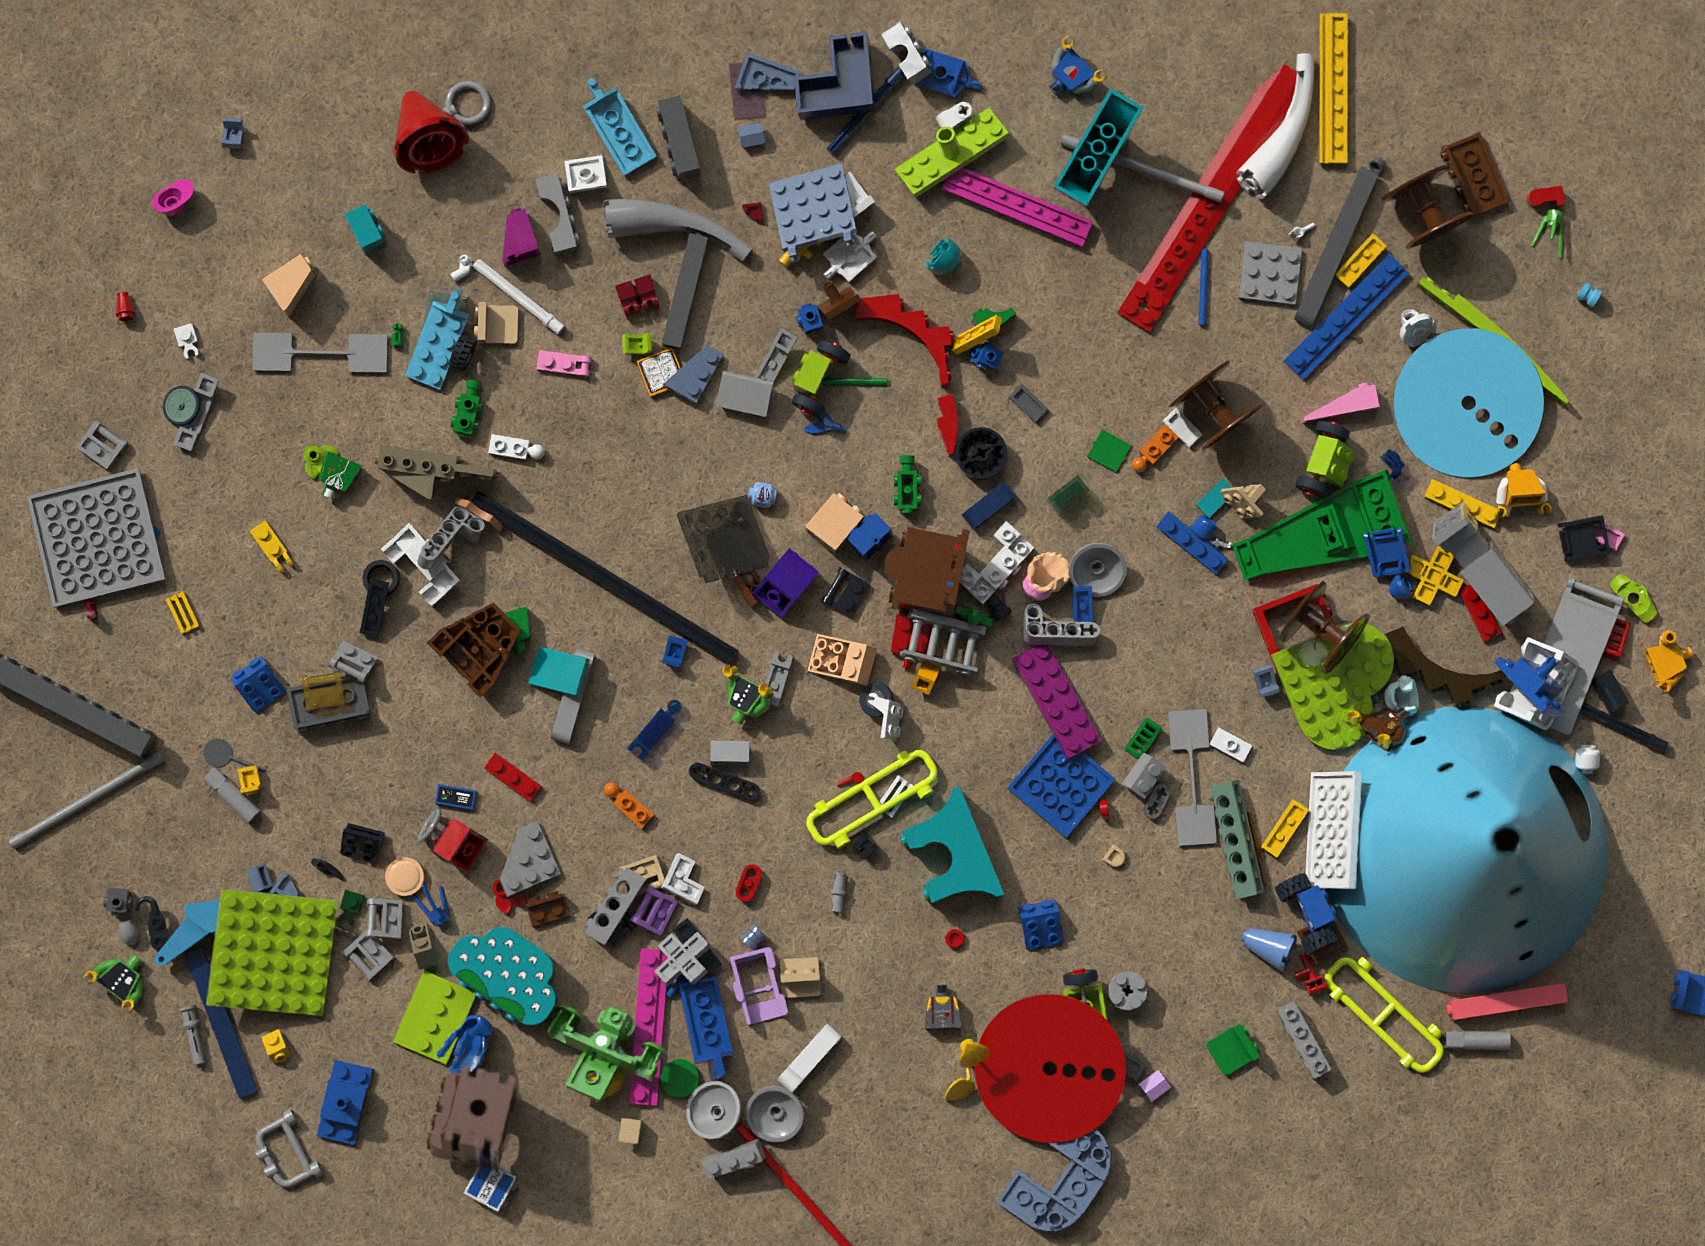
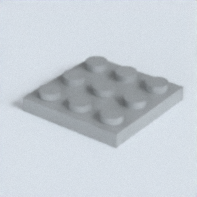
(1270, 273)

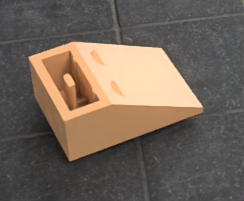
(842, 659)

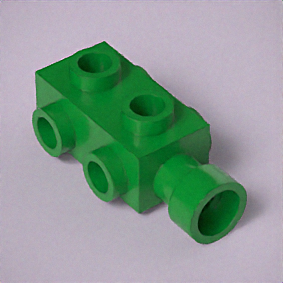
(465, 413)
(907, 491)

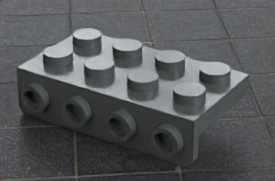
(355, 705)

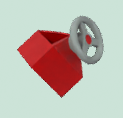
(453, 841)

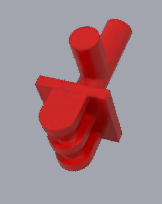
(1313, 980)

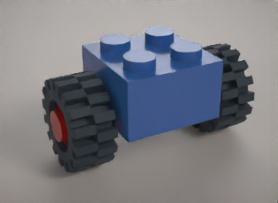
(1314, 909)

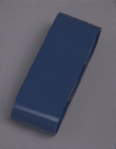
(988, 505)

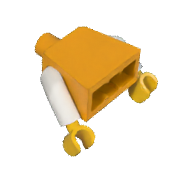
(1521, 489)

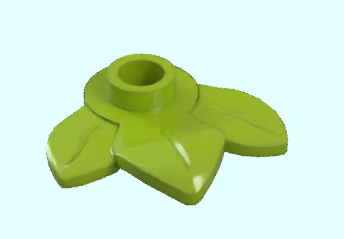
(313, 465)

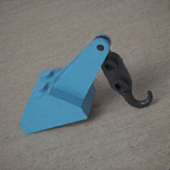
(199, 924)

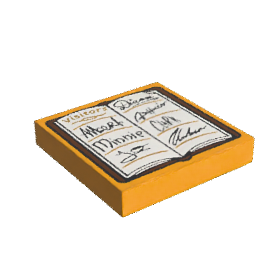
(657, 370)

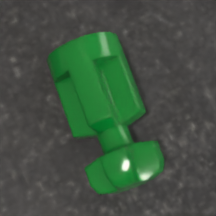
(397, 337)

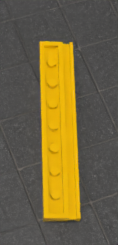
(1333, 87)

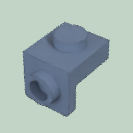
(232, 133)
(1266, 681)

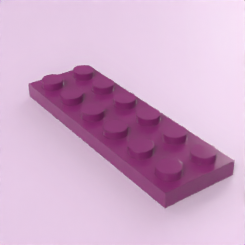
(1056, 700)

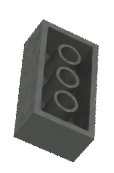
(680, 142)

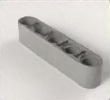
(570, 706)

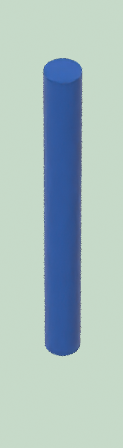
(1203, 287)

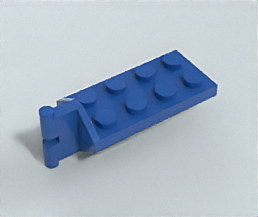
(706, 1024)

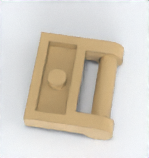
(647, 868)

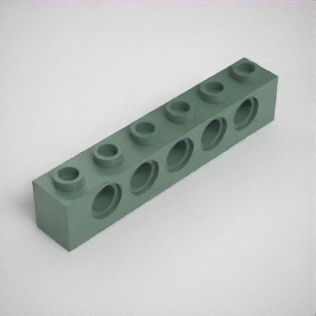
(1245, 844)

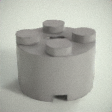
(1135, 983)

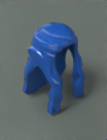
(473, 1043)

